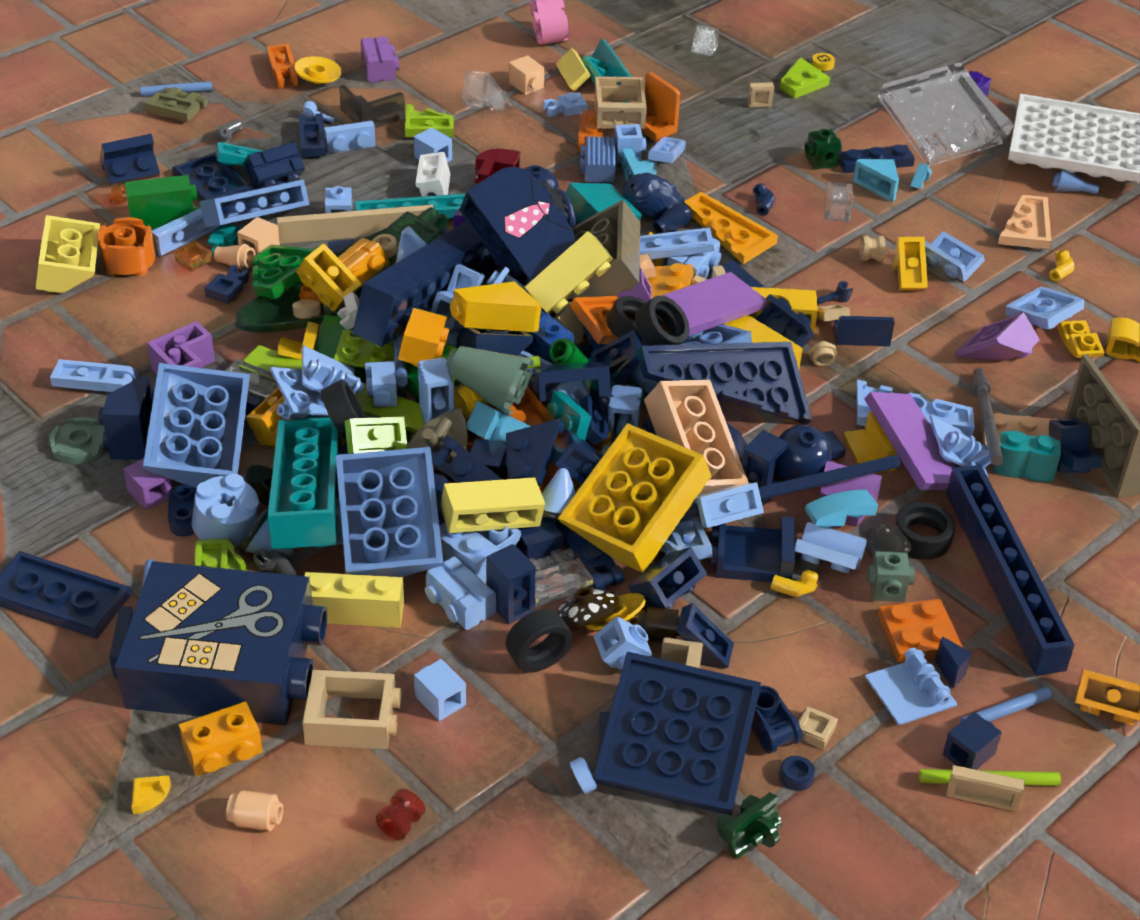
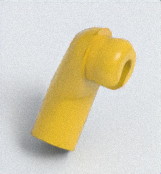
(1064, 265)
(798, 587)

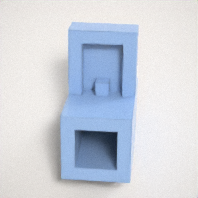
(461, 278)

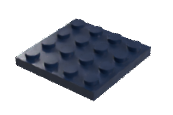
(678, 733)

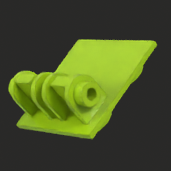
(357, 351)

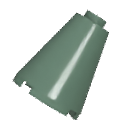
(491, 375)

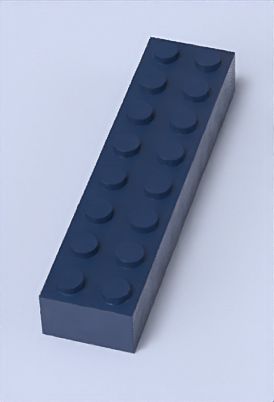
(414, 282)

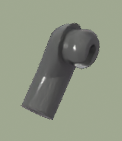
(225, 131)
(273, 562)

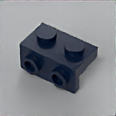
(785, 321)

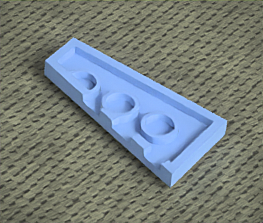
(951, 413)

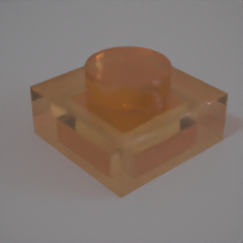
(193, 256)

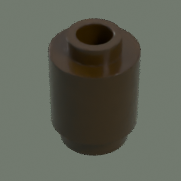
(659, 622)

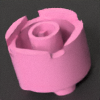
(549, 21)

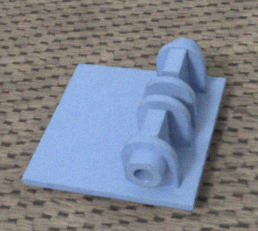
(322, 371)
(299, 400)
(959, 446)
(911, 688)

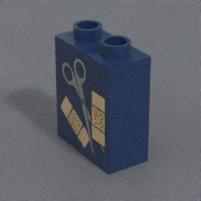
(220, 640)

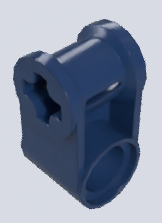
(774, 722)

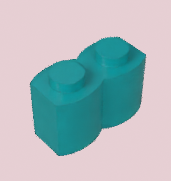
(1028, 456)

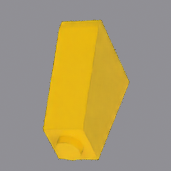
(496, 308)

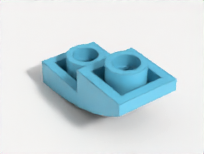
(834, 508)

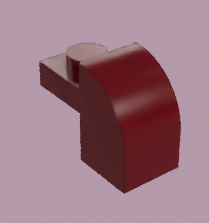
(494, 160)

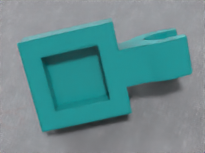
(224, 236)

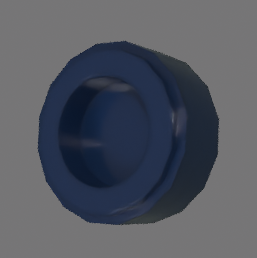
(797, 773)

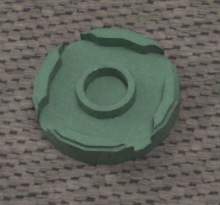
(78, 441)

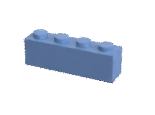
(254, 203)

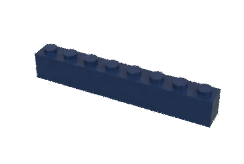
(1010, 571)

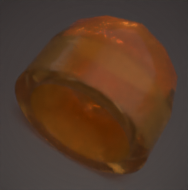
(116, 194)

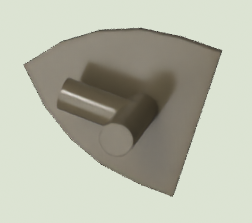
(433, 432)

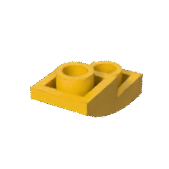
(1079, 339)

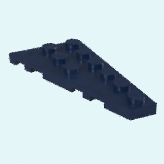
(744, 374)

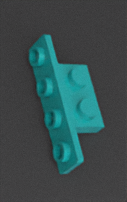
(605, 63)

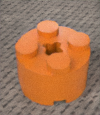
(126, 247)

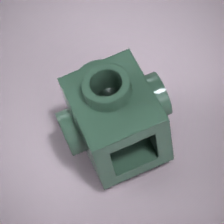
(890, 576)

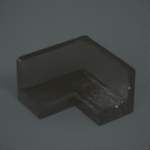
(380, 111)

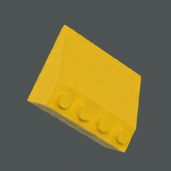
(636, 496)

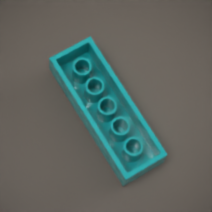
(304, 484)

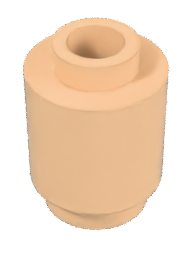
(254, 810)

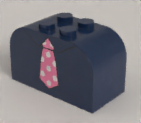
(517, 222)

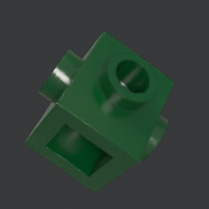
(822, 149)

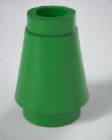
(566, 352)

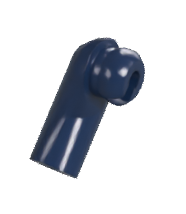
(764, 198)

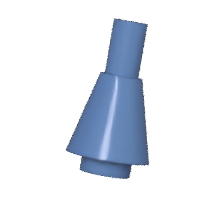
(1068, 182)

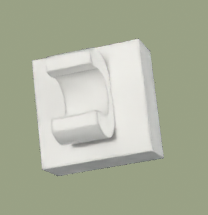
(349, 313)

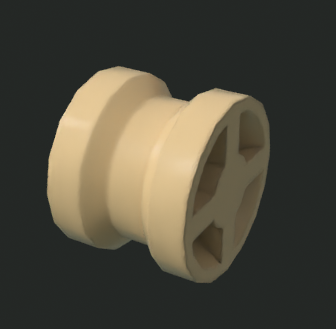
(872, 248)

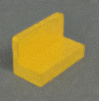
(294, 348)
(869, 443)

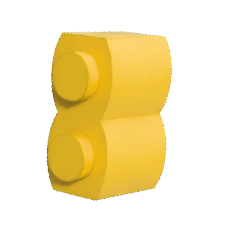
(1123, 339)

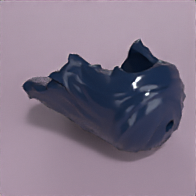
(651, 194)

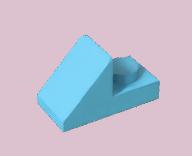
(632, 165)
(492, 423)

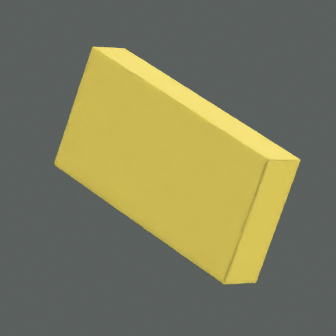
(573, 69)

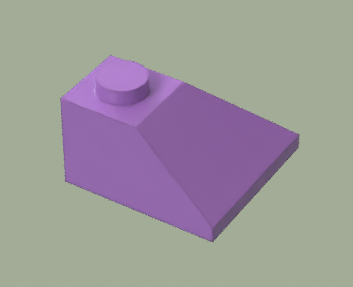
(1001, 340)

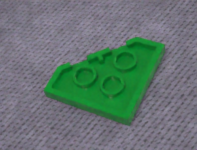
(276, 269)

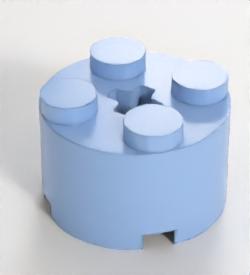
(224, 509)

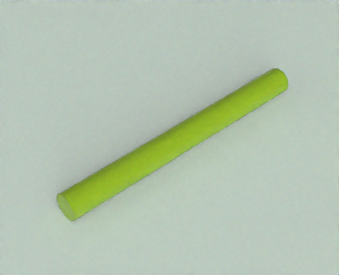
(1031, 778)

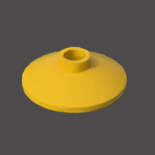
(317, 69)
(628, 607)

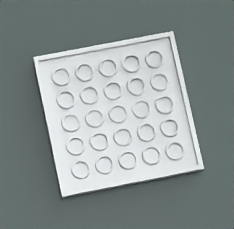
(1076, 138)

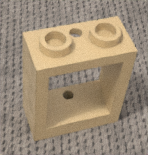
(611, 114)
(350, 732)

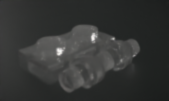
(559, 576)

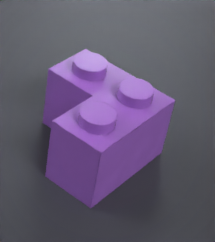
(184, 347)

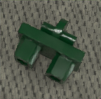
(755, 825)

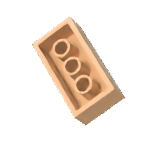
(692, 418)

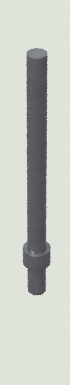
(982, 389)

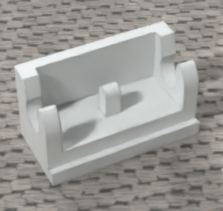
(433, 174)

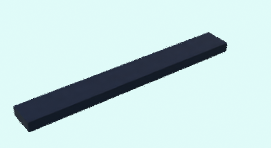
(819, 479)

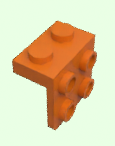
(661, 106)

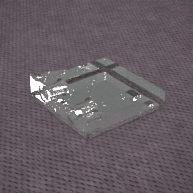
(944, 114)

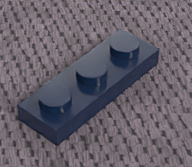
(899, 153)

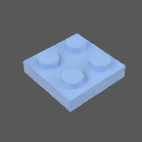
(1046, 307)

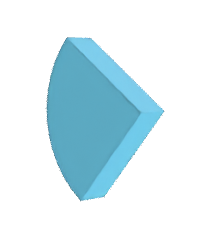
(922, 173)

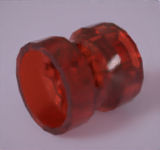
(403, 811)

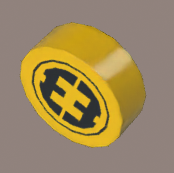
(823, 61)

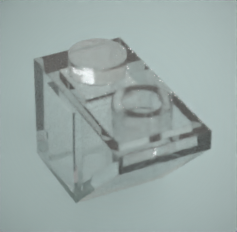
(482, 90)

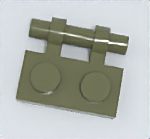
(176, 104)

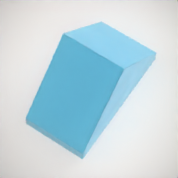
(877, 176)

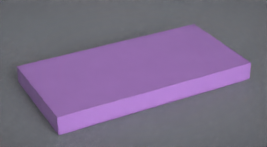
(717, 301)
(911, 438)

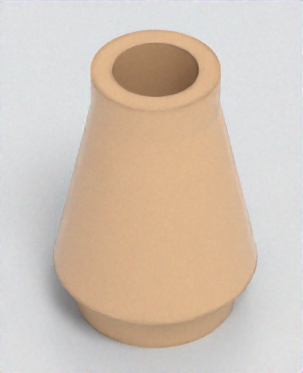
(237, 255)

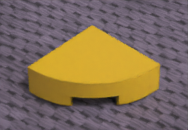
(149, 792)

